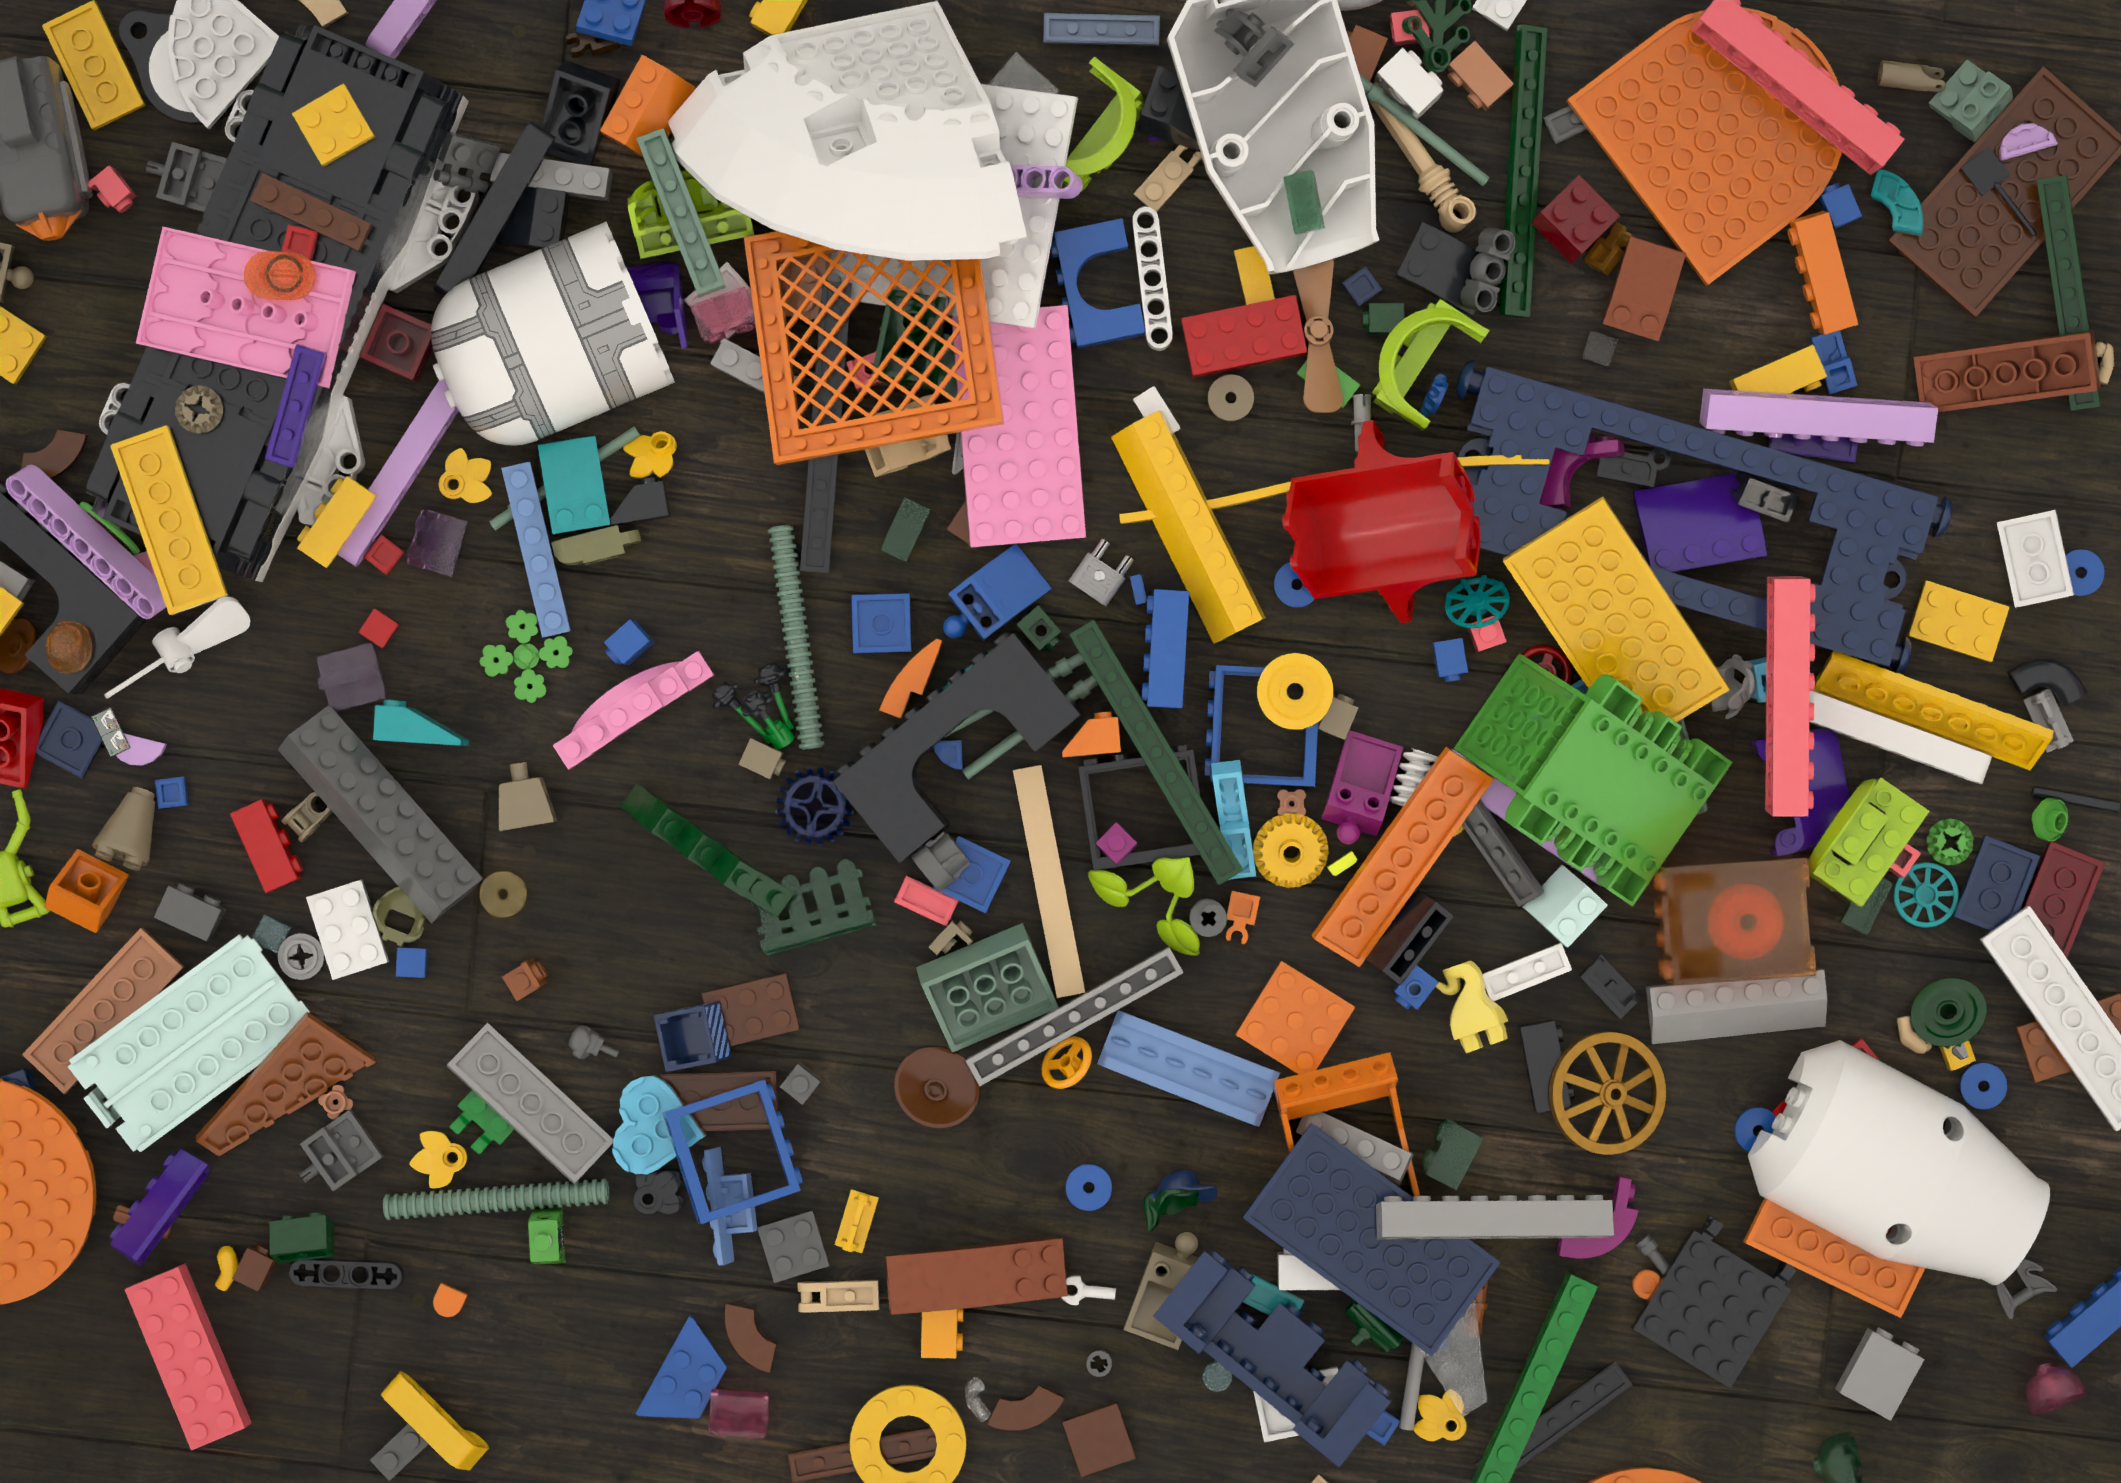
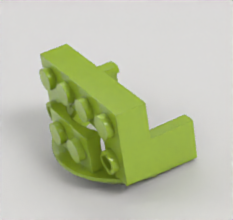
(1111, 131)
(655, 233)
(1400, 372)
(1865, 840)

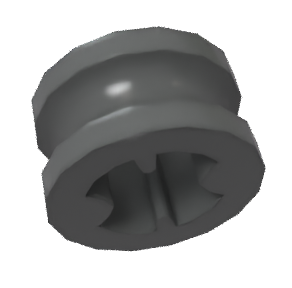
(1095, 1371)

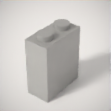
(1880, 1372)

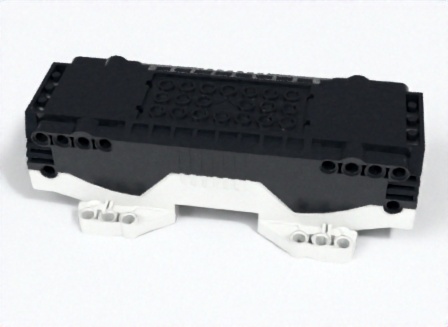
(386, 182)

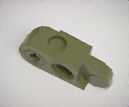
(594, 546)

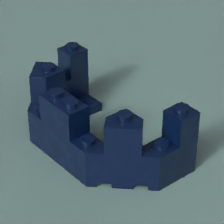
(1273, 1356)

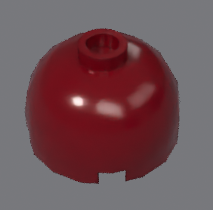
(684, 11)

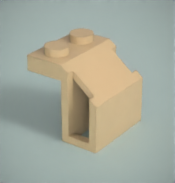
(900, 455)

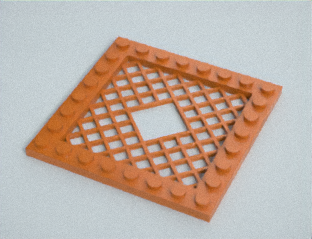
(797, 444)

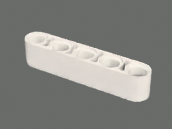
(1147, 265)

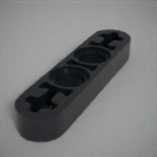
(346, 1270)

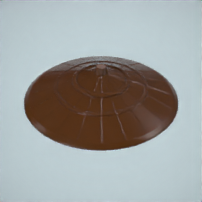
(936, 1087)

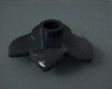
(662, 1188)

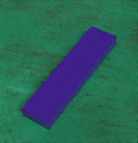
(295, 405)

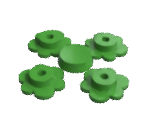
(526, 656)

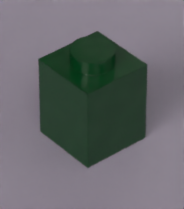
(1382, 317)

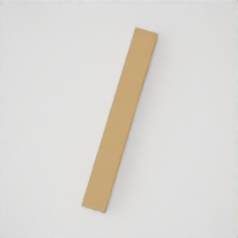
(1049, 881)

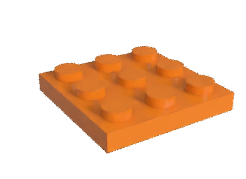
(1295, 1020)

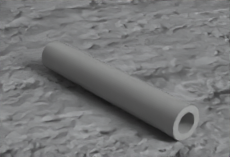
(1411, 1389)

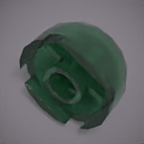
(1839, 1459)

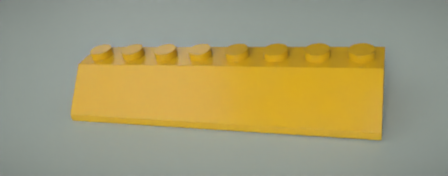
(1188, 526)

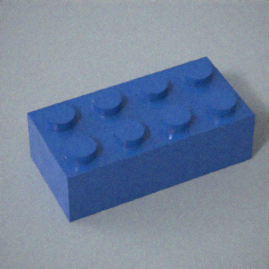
(1167, 649)

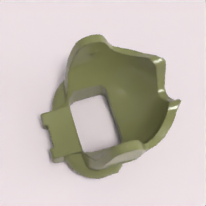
(398, 901)

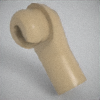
(2106, 363)
(1909, 1037)

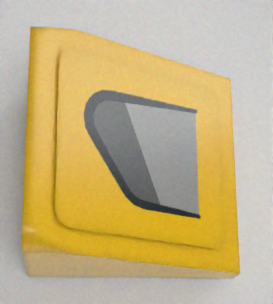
(1957, 1057)

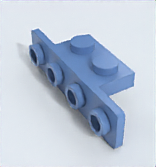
(723, 1191)

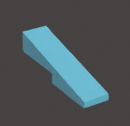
(1233, 813)

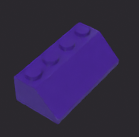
(160, 1207)

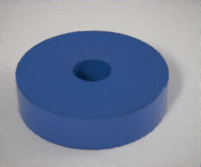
(2092, 568)
(1285, 592)
(1995, 1089)
(1747, 1121)
(1088, 1200)

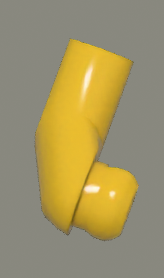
(228, 1265)

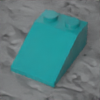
(573, 484)
(407, 724)

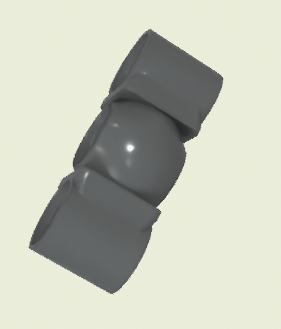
(1494, 257)

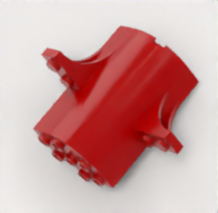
(1383, 525)

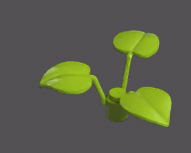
(1175, 877)

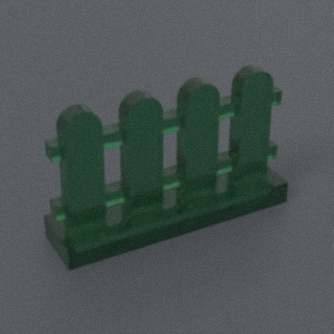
(827, 910)

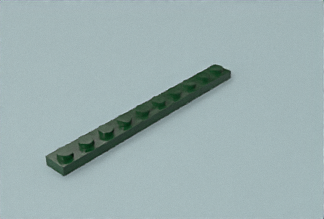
(1523, 168)
(1156, 752)

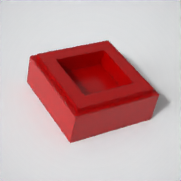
(300, 241)
(384, 554)
(379, 628)

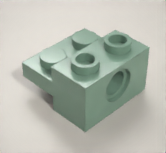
(1972, 100)

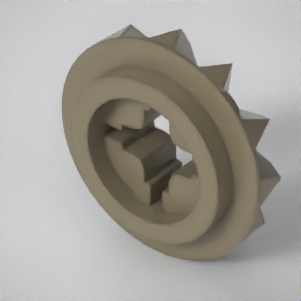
(204, 422)

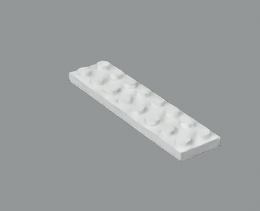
(2061, 1006)

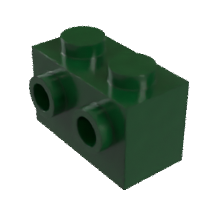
(301, 1238)

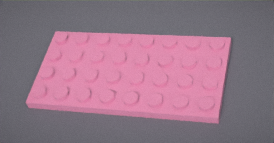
(1027, 472)

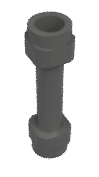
(1648, 1246)

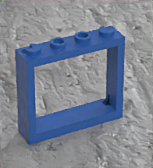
(1213, 735)
(687, 1165)

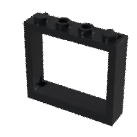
(1122, 762)

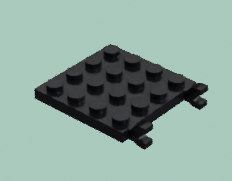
(1712, 1305)

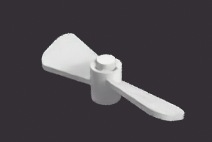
(177, 650)

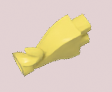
(1473, 1008)

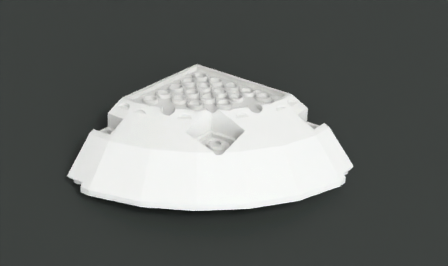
(857, 140)

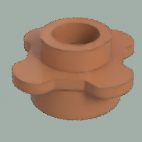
(1298, 798)
(343, 1102)

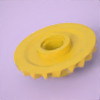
(1316, 691)
(1287, 831)

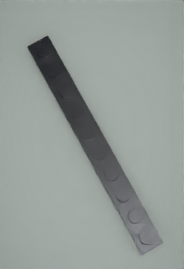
(823, 470)

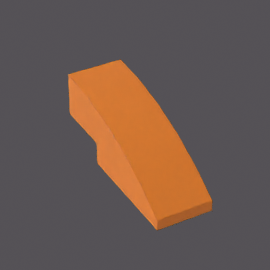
(911, 679)

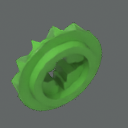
(1936, 841)

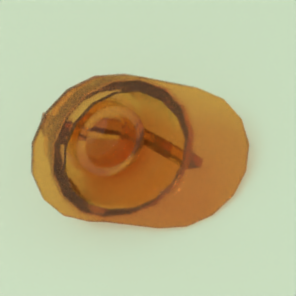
(279, 275)

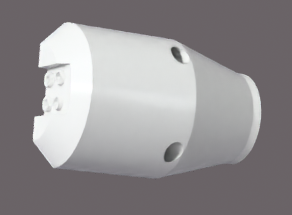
(1282, 127)
(1872, 1154)

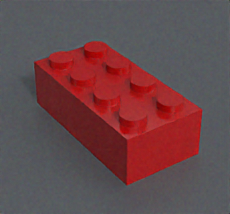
(1244, 336)

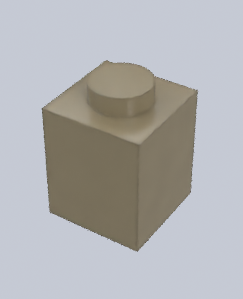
(1339, 717)
(762, 759)

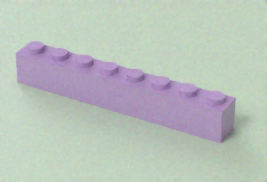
(1819, 416)

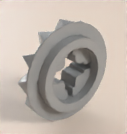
(291, 947)

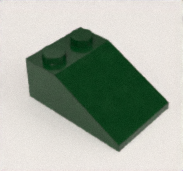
(892, 329)

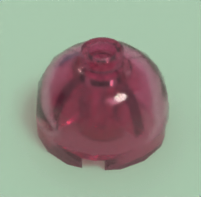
(2053, 1388)

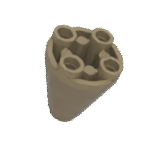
(128, 831)

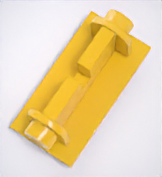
(856, 1221)

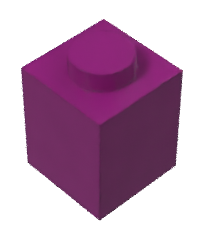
(1116, 844)

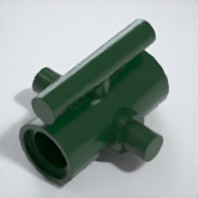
(1372, 1329)

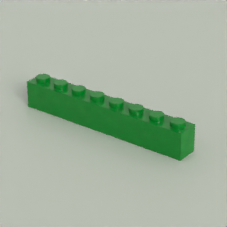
(1536, 1380)

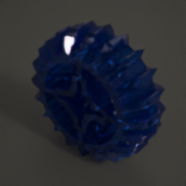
(790, 802)

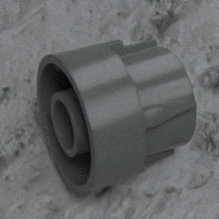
(941, 860)

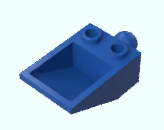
(999, 592)

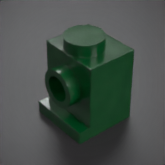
(1032, 621)

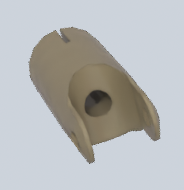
(1910, 76)

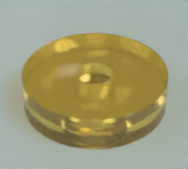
(516, 894)

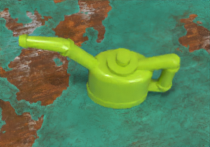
(15, 875)

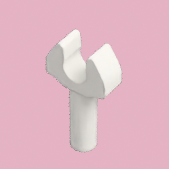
(1087, 1291)

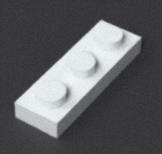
(1526, 972)

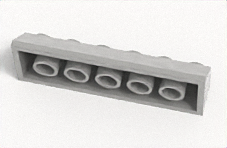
(1735, 1008)

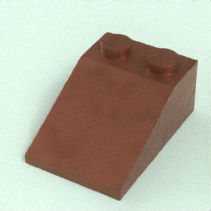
(1644, 288)

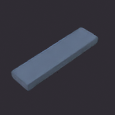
(1101, 29)

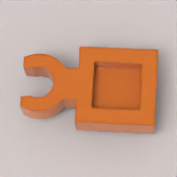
(1243, 911)

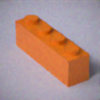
(1823, 273)

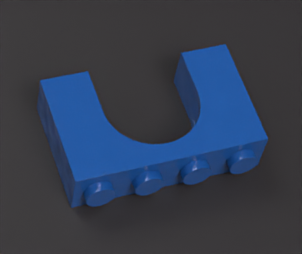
(1074, 250)

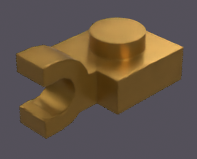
(1607, 253)

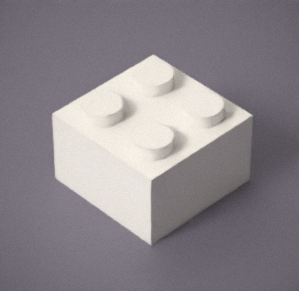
(1409, 83)

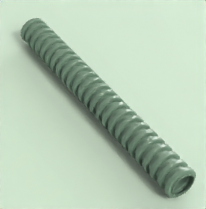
(796, 637)
(495, 1199)

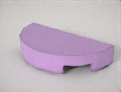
(2025, 140)
(141, 750)

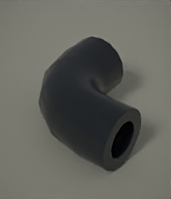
(2047, 674)

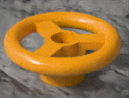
(1069, 1064)

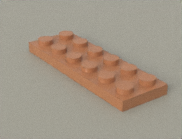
(119, 989)

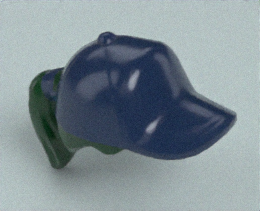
(1174, 1194)

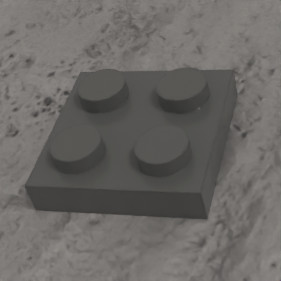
(793, 1246)

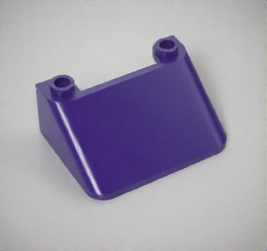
(1828, 790)

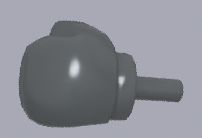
(587, 1041)

